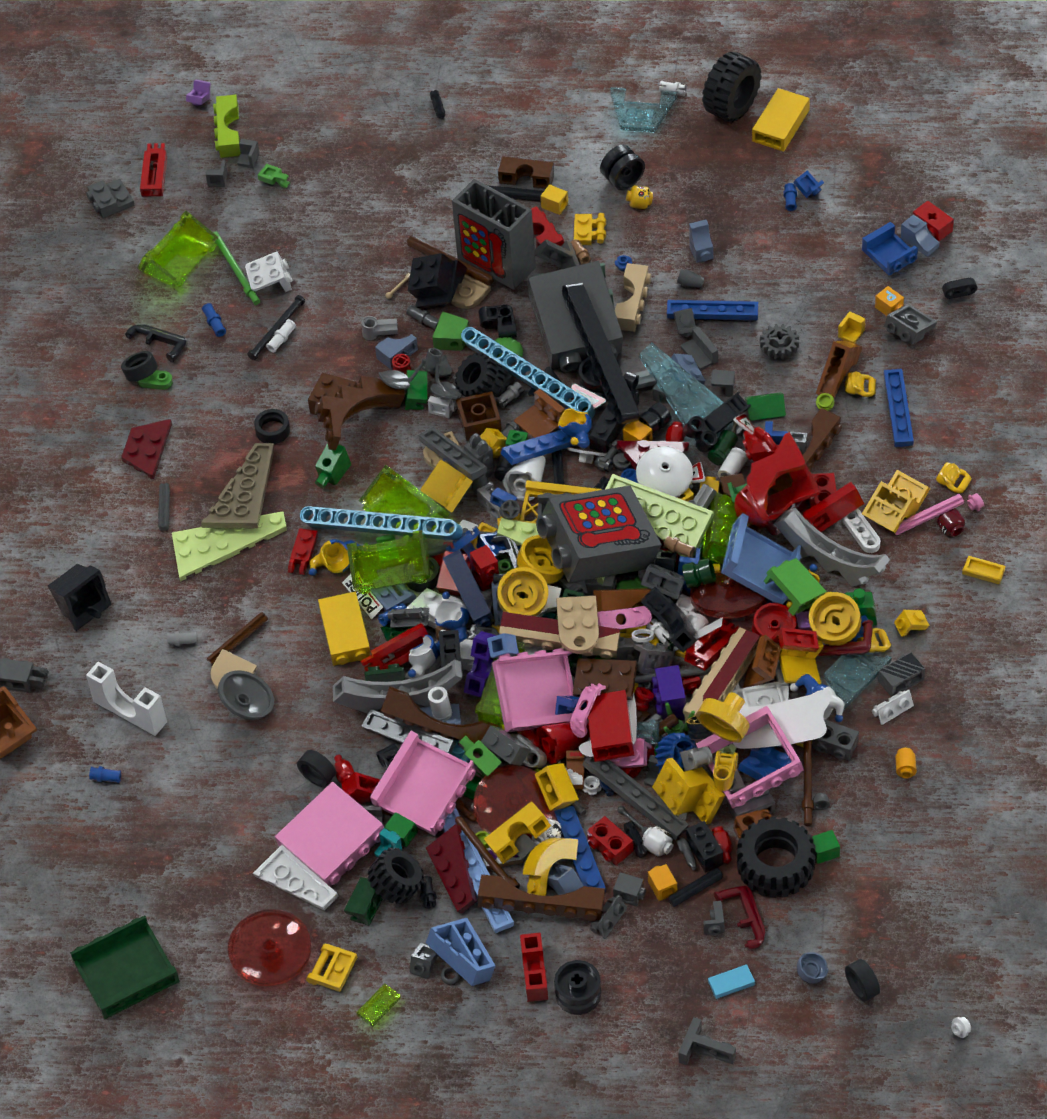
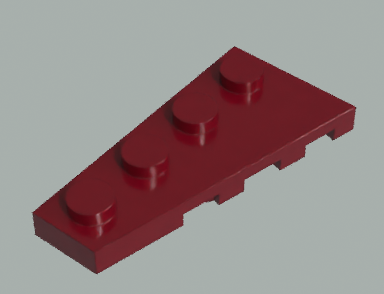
(452, 867)

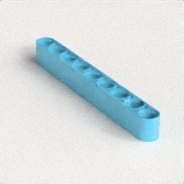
(522, 367)
(373, 518)

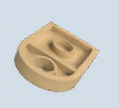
(577, 621)

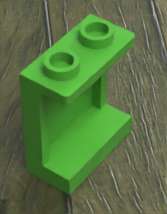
(796, 584)

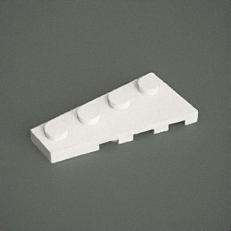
(294, 877)

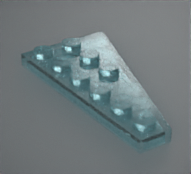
(682, 390)

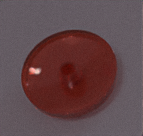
(725, 598)
(506, 793)
(269, 947)

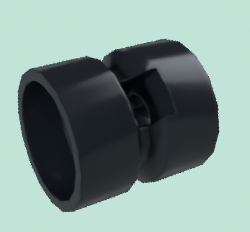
(656, 417)

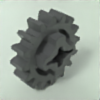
(779, 341)

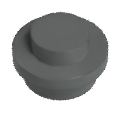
(621, 462)

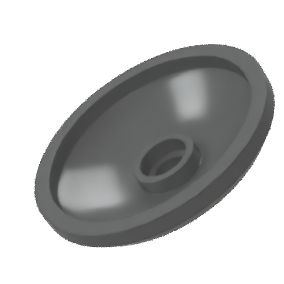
(245, 695)

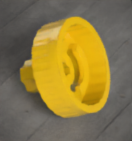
(531, 557)
(526, 577)
(848, 620)
(724, 717)

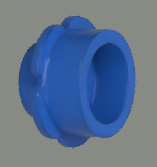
(622, 261)

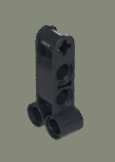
(715, 422)

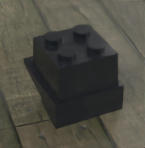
(435, 279)
(80, 594)

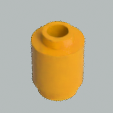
(905, 763)

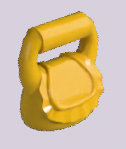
(855, 384)
(949, 475)
(875, 644)

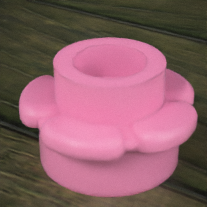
(975, 502)

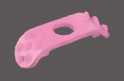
(634, 617)
(579, 717)

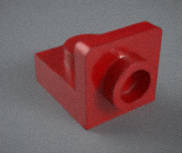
(690, 684)

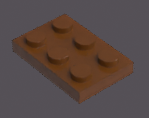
(614, 674)

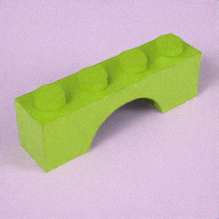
(227, 112)

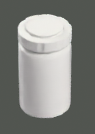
(733, 463)
(440, 703)

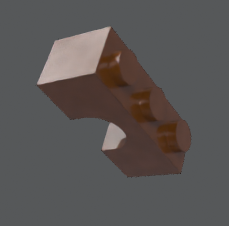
(514, 168)

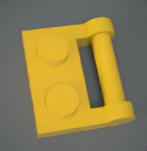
(337, 970)

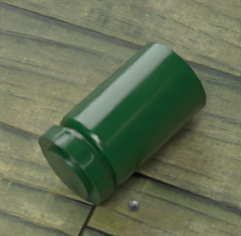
(722, 447)

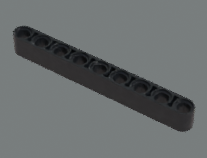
(600, 353)

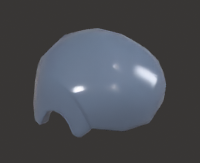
(812, 967)

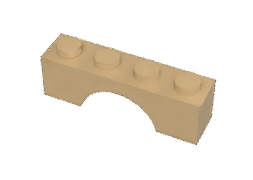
(635, 280)

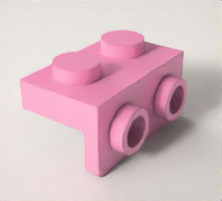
(640, 757)

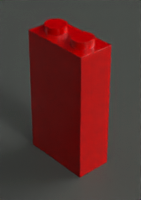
(610, 727)

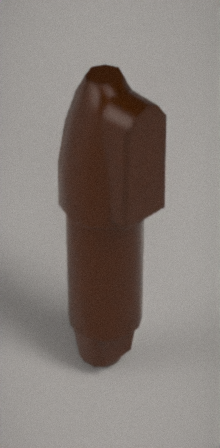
(464, 810)

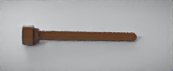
(484, 852)

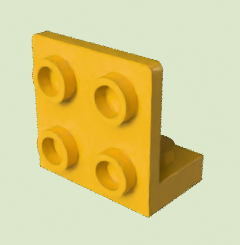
(446, 485)
(798, 663)

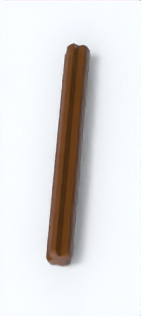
(431, 250)

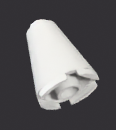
(529, 470)

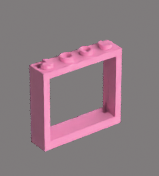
(757, 720)

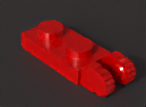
(303, 550)

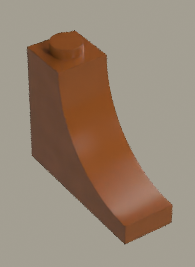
(840, 360)
(618, 599)

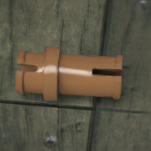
(581, 253)
(676, 545)

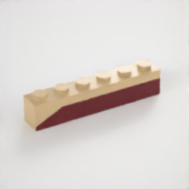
(545, 634)
(726, 670)

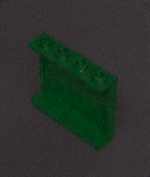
(124, 967)

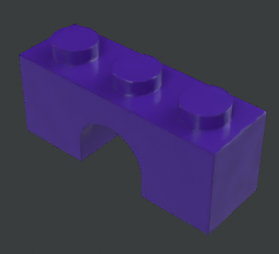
(482, 665)

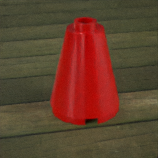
(558, 739)

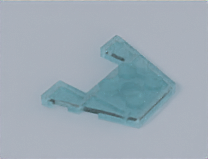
(641, 115)

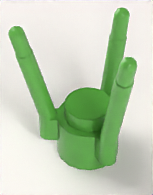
(679, 728)

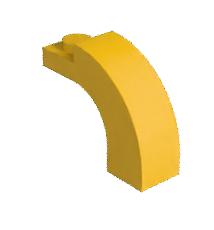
(542, 859)

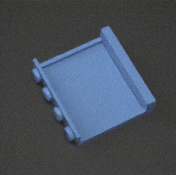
(751, 556)

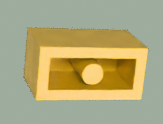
(556, 786)

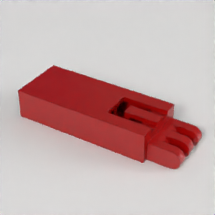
(153, 180)
(834, 507)
(399, 646)
(703, 653)

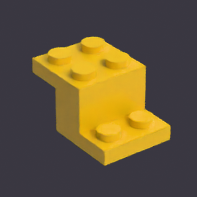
(895, 501)
(688, 791)

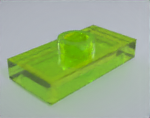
(378, 1005)

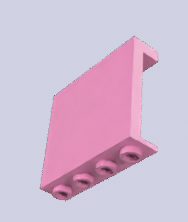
(530, 688)
(422, 784)
(331, 834)

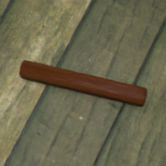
(239, 637)

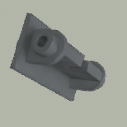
(408, 617)
(612, 913)

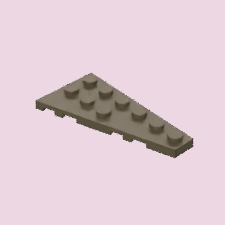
(244, 494)

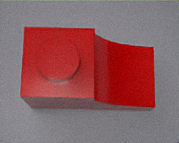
(360, 787)

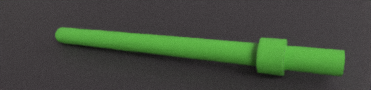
(247, 289)

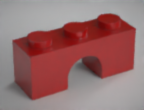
(544, 229)
(534, 967)

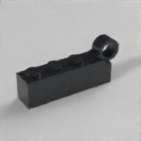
(607, 428)

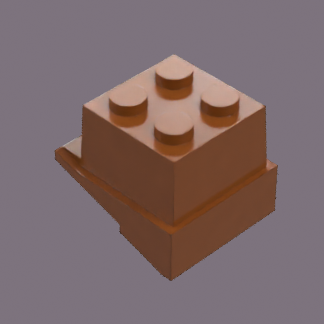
(14, 724)

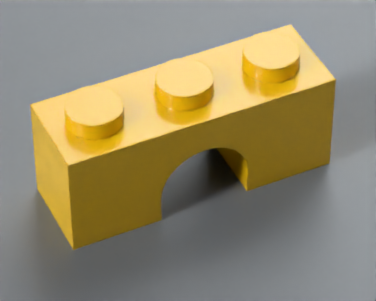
(526, 820)

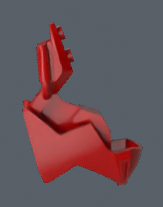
(768, 465)

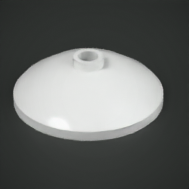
(674, 479)

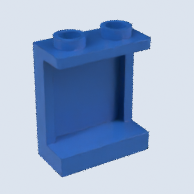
(888, 249)

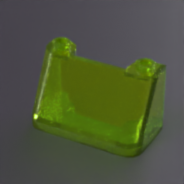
(179, 251)
(396, 495)
(389, 563)

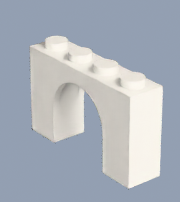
(144, 711)

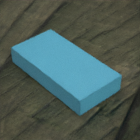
(731, 981)

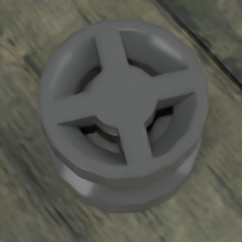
(510, 511)

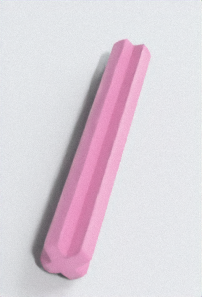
(930, 513)

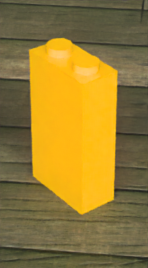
(780, 119)
(344, 628)

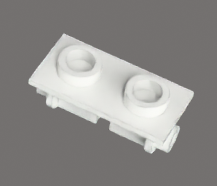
(897, 704)

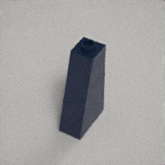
(468, 589)

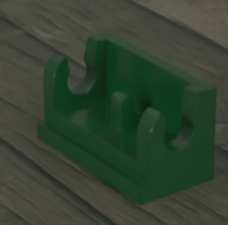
(363, 903)

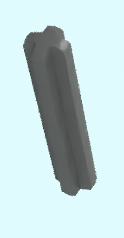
(164, 500)

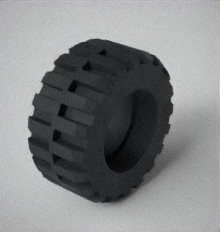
(731, 86)
(776, 834)

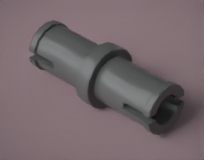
(422, 316)

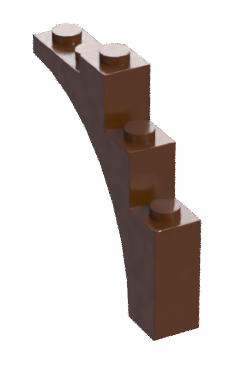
(366, 394)

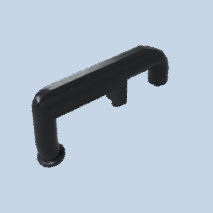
(160, 335)
(510, 553)

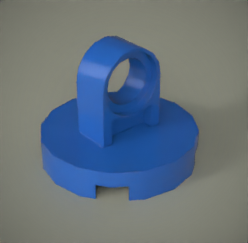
(465, 542)

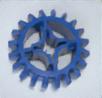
(671, 746)

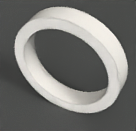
(639, 631)

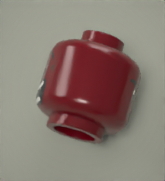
(951, 523)

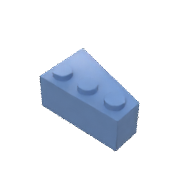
(462, 950)

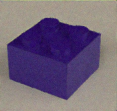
(669, 689)

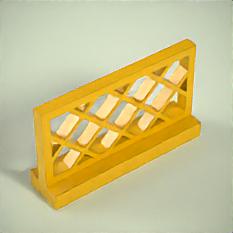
(535, 488)

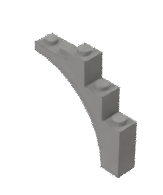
(832, 556)
(371, 695)

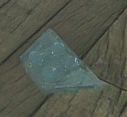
(853, 674)

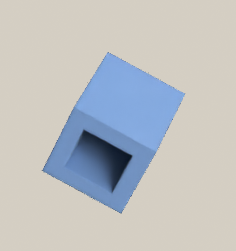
(502, 645)

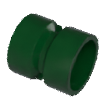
(698, 573)

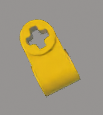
(724, 767)

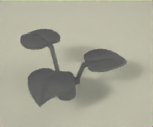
(433, 363)

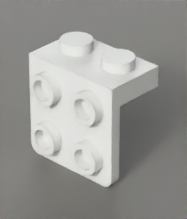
(268, 271)

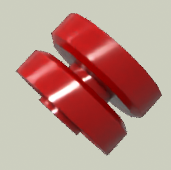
(771, 618)

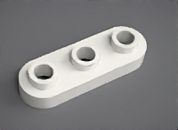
(868, 539)

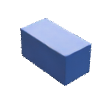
(500, 496)

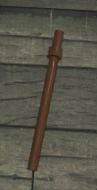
(807, 803)

